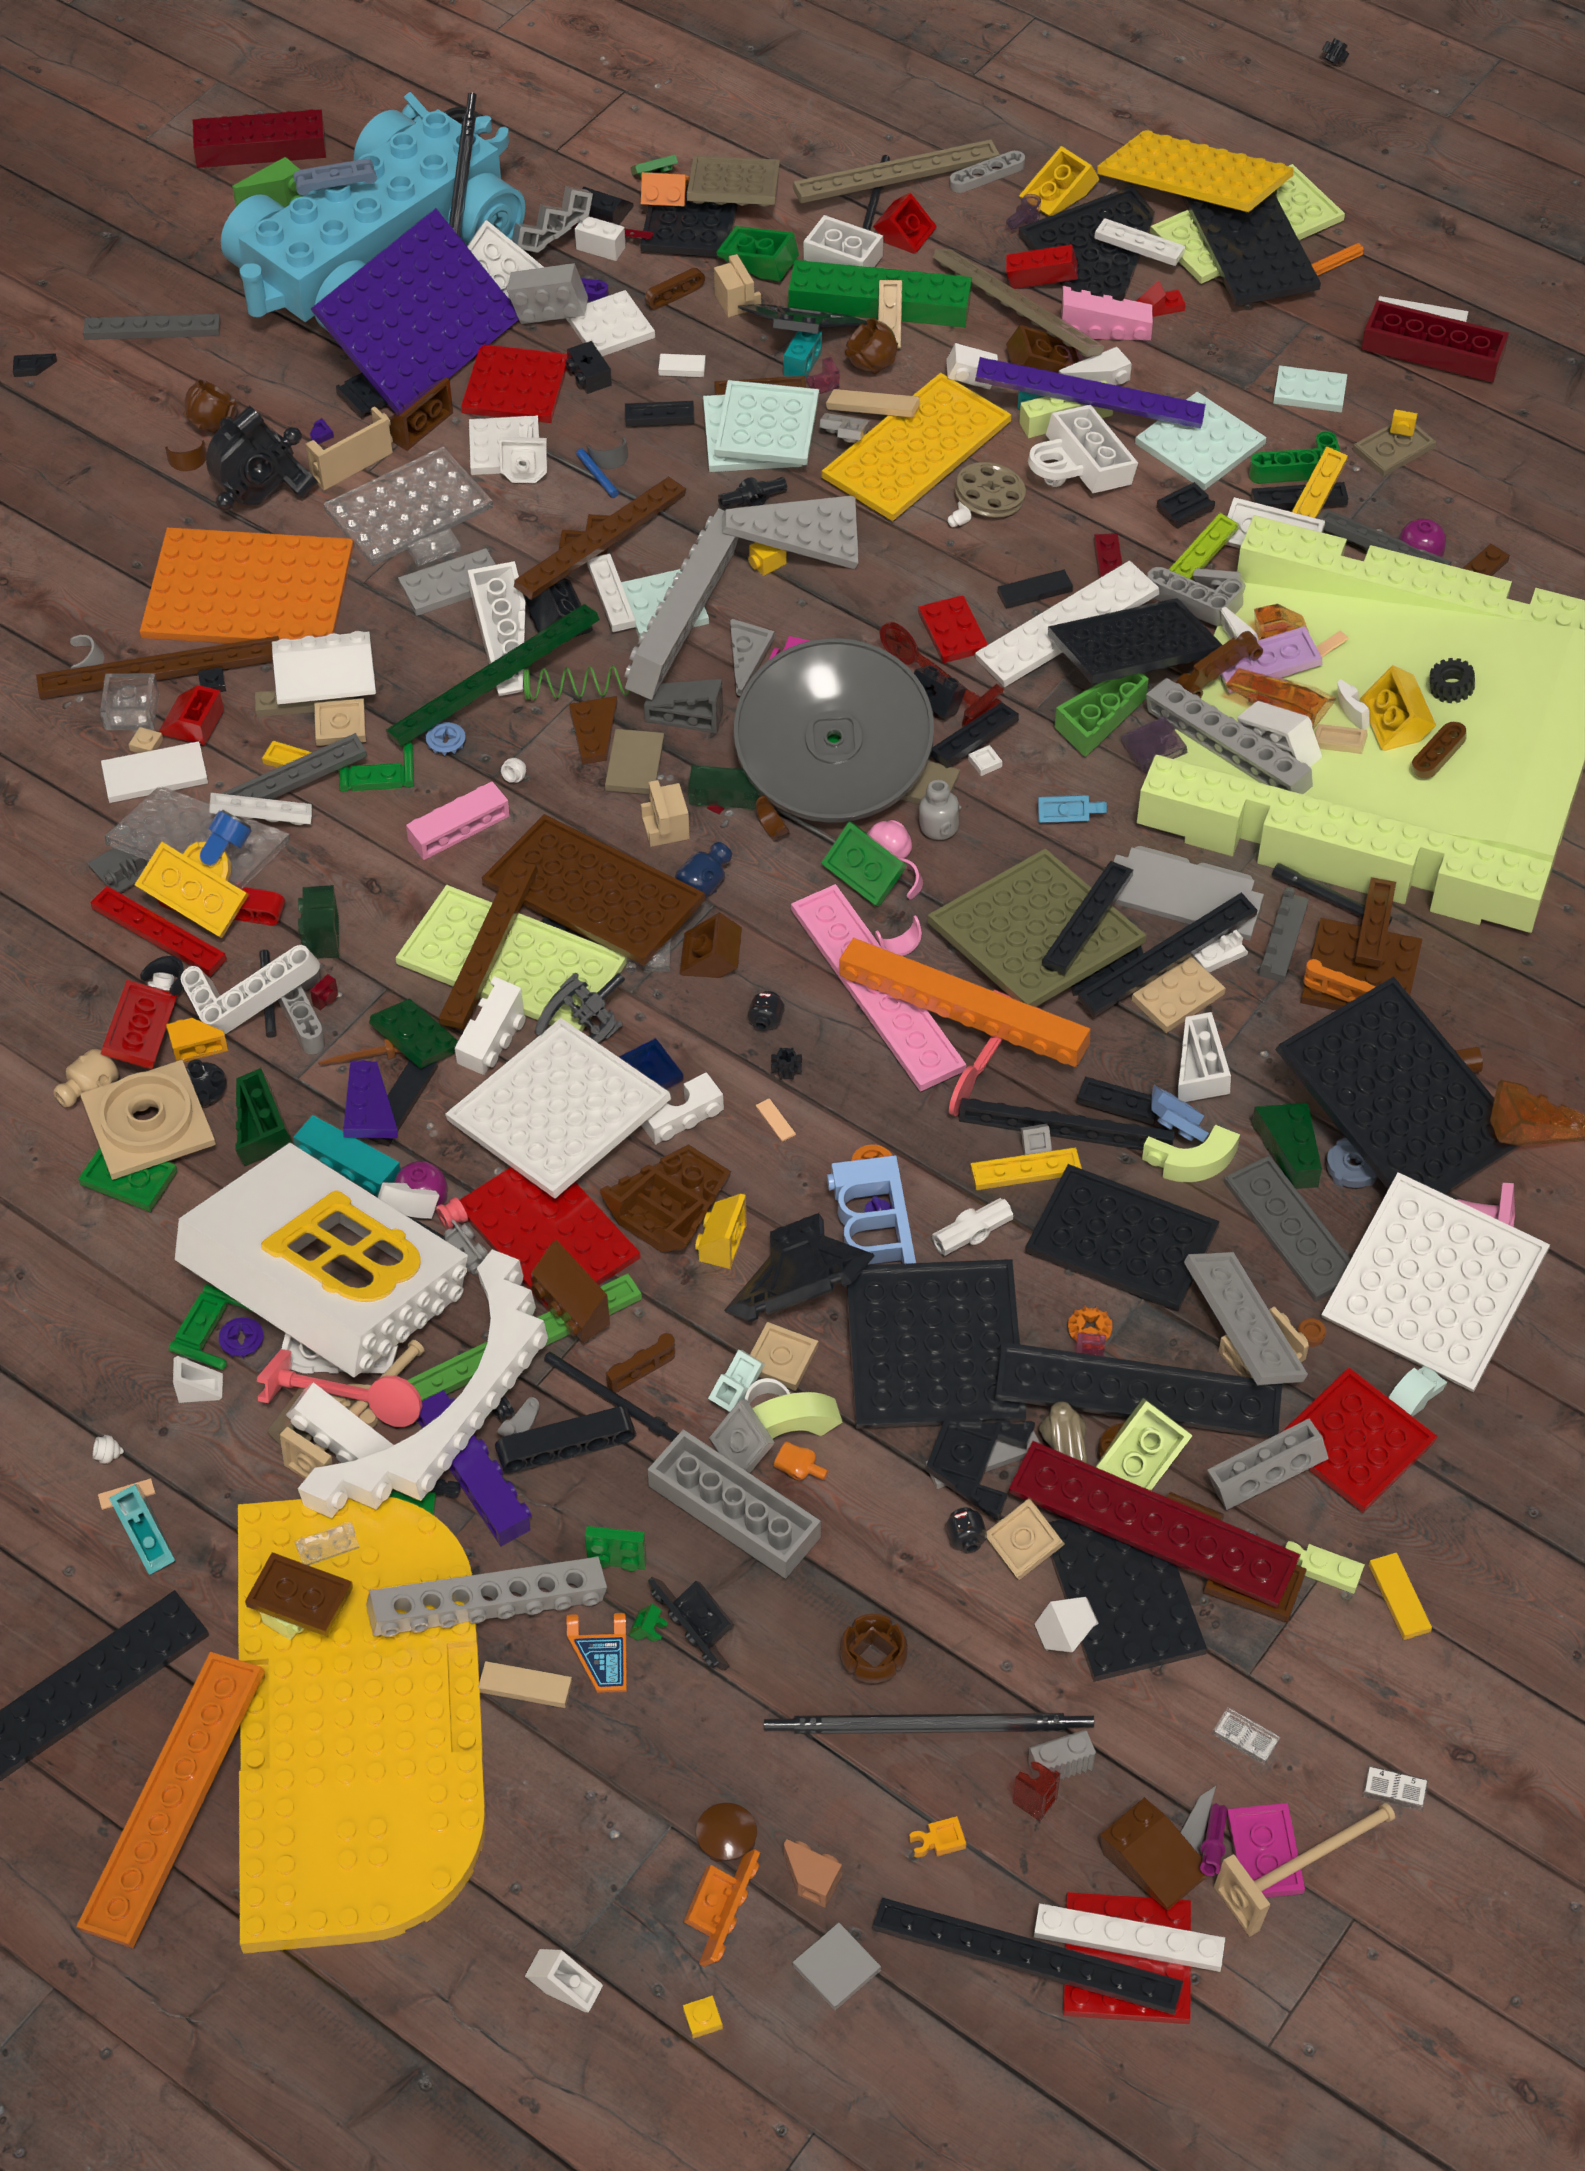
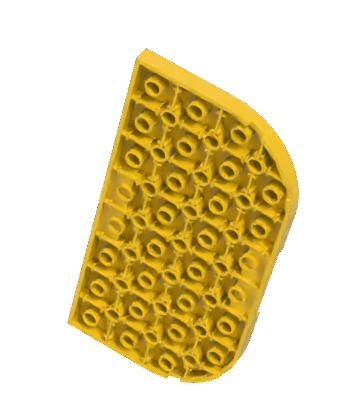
(356, 1744)

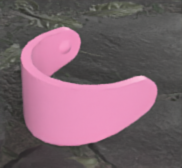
(919, 881)
(904, 943)

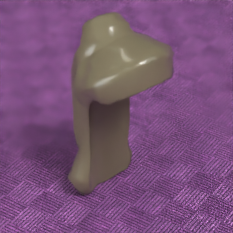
(1065, 1431)

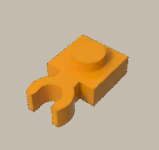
(943, 1837)

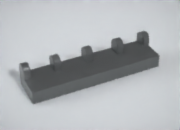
(1284, 936)

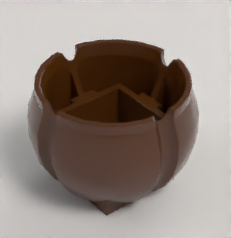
(872, 346)
(208, 405)
(880, 1632)

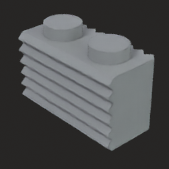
(1065, 1754)

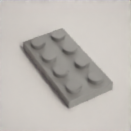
(443, 582)

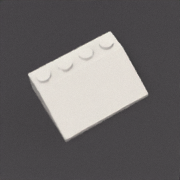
(323, 667)

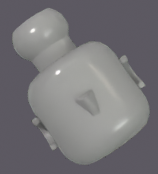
(939, 811)

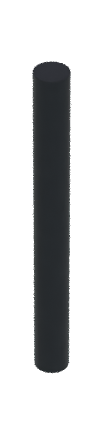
(269, 1012)

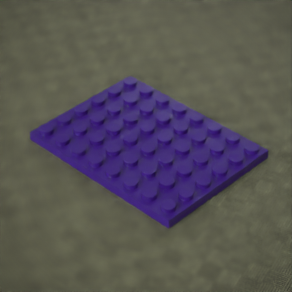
(416, 311)

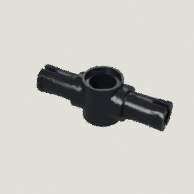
(752, 492)

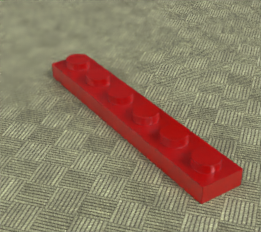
(158, 930)

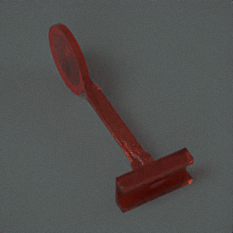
(903, 646)

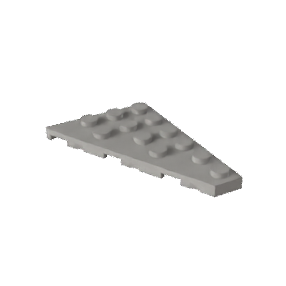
(810, 528)

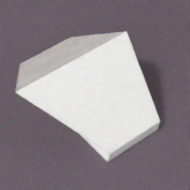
(196, 1381)
(1065, 1624)

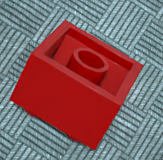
(905, 224)

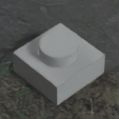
(1036, 1139)

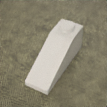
(1108, 366)

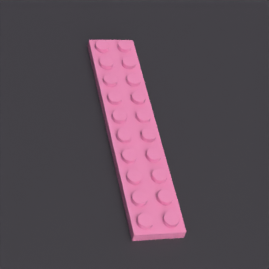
(903, 1026)

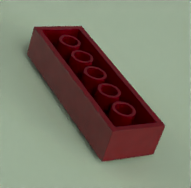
(259, 138)
(1435, 341)

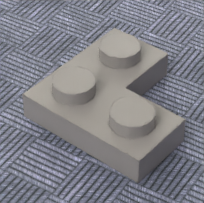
(847, 427)

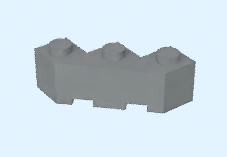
(553, 221)

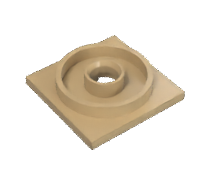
(140, 1144)

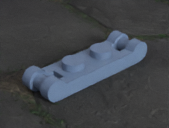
(334, 175)

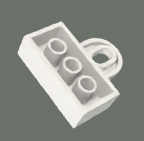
(1083, 449)

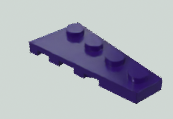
(367, 1104)

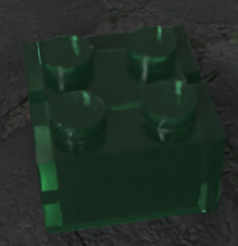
(319, 921)

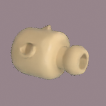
(85, 1074)

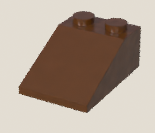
(1040, 350)
(1153, 1854)

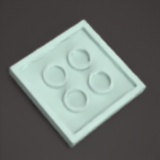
(646, 594)

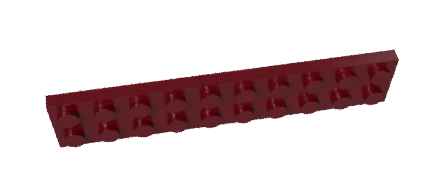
(1155, 1524)

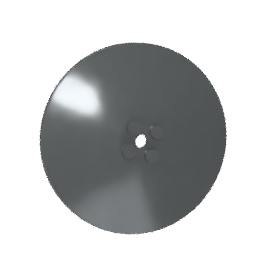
(825, 691)

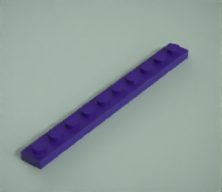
(1090, 392)

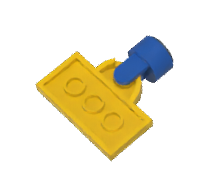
(199, 877)

